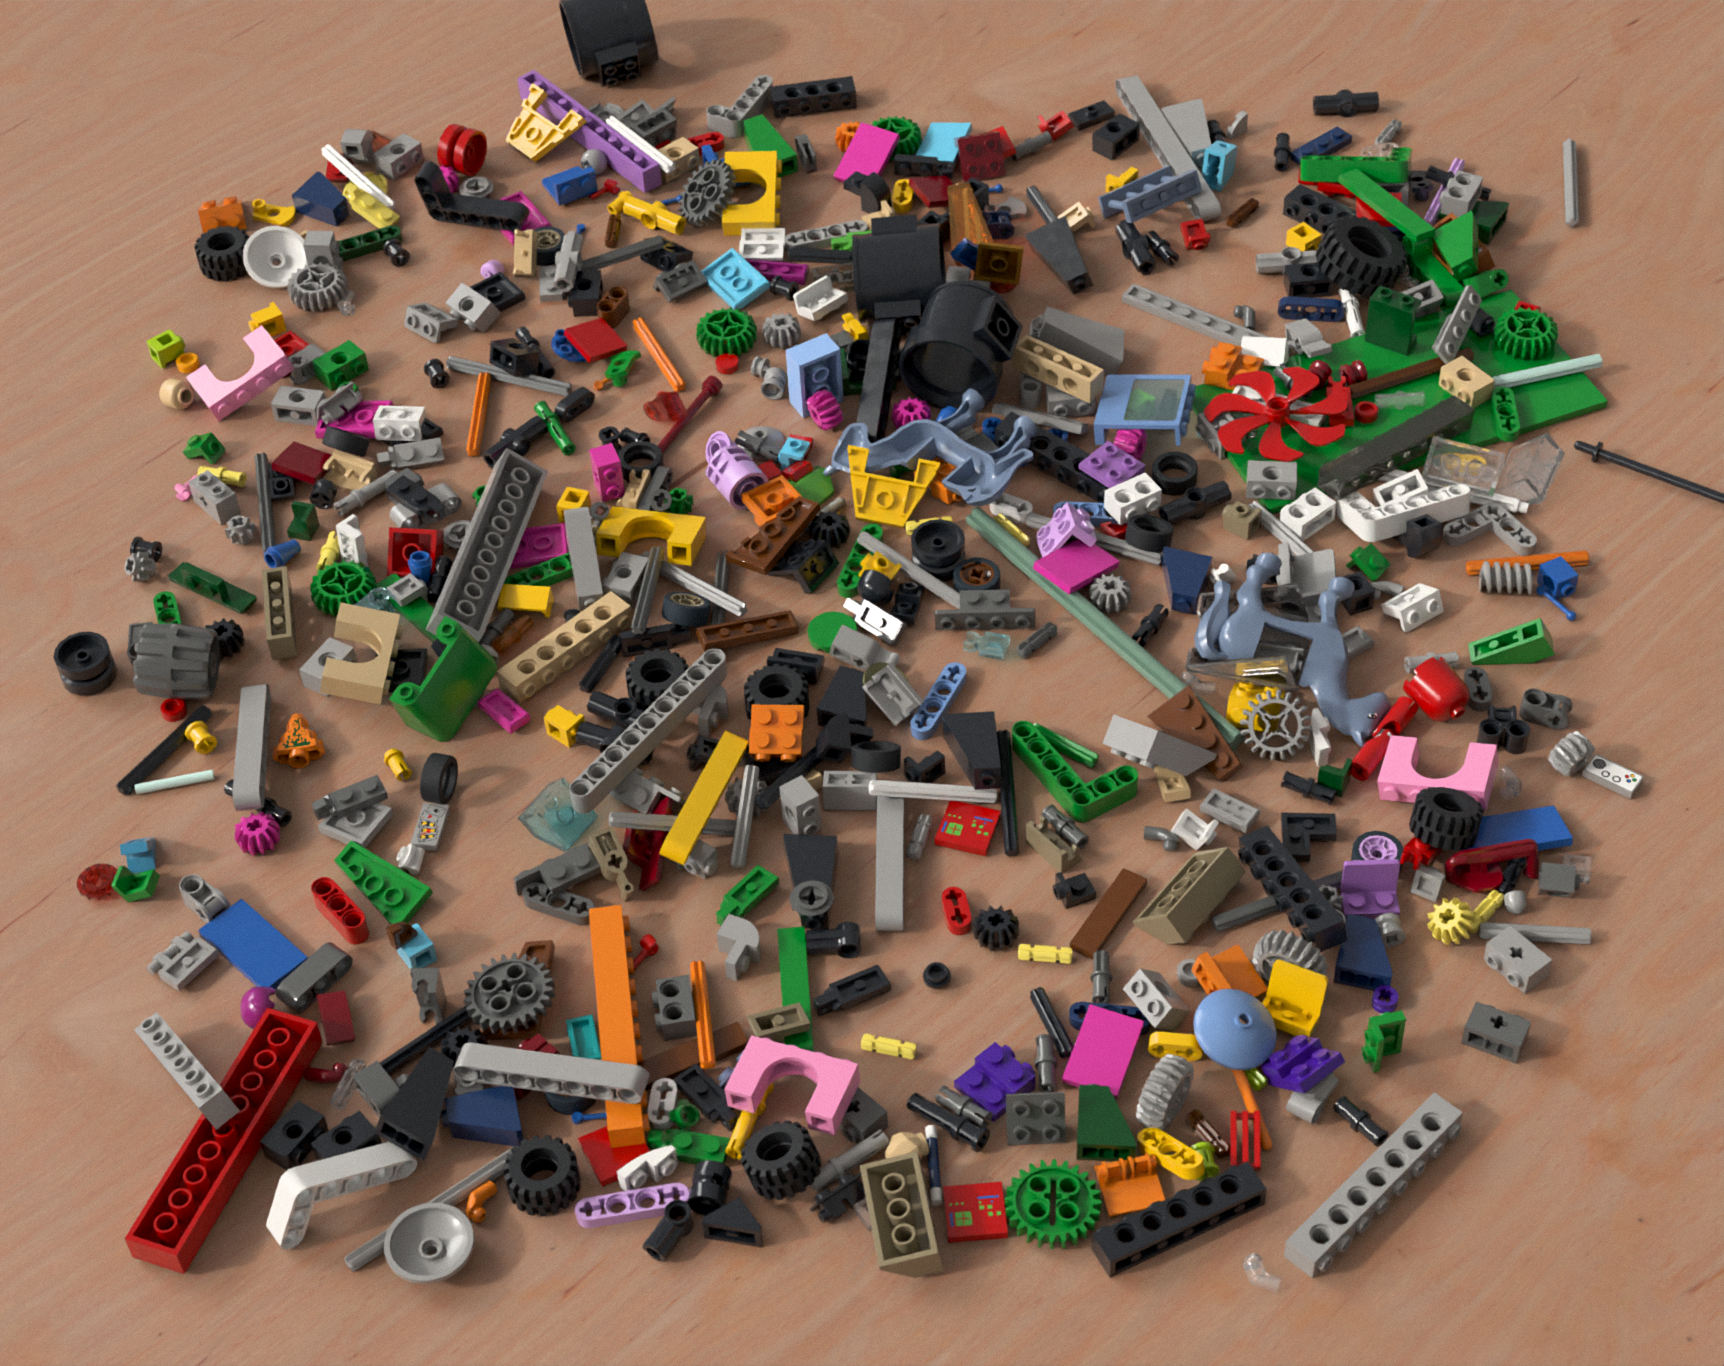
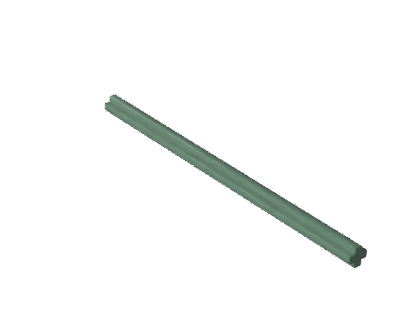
(1094, 619)

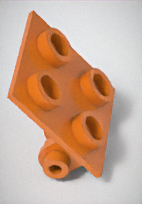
(1129, 1184)

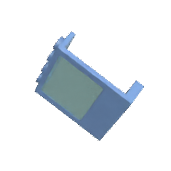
(1145, 404)

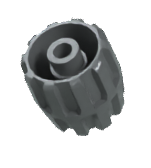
(176, 661)

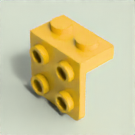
(1238, 701)
(1295, 998)

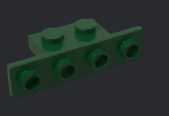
(212, 587)

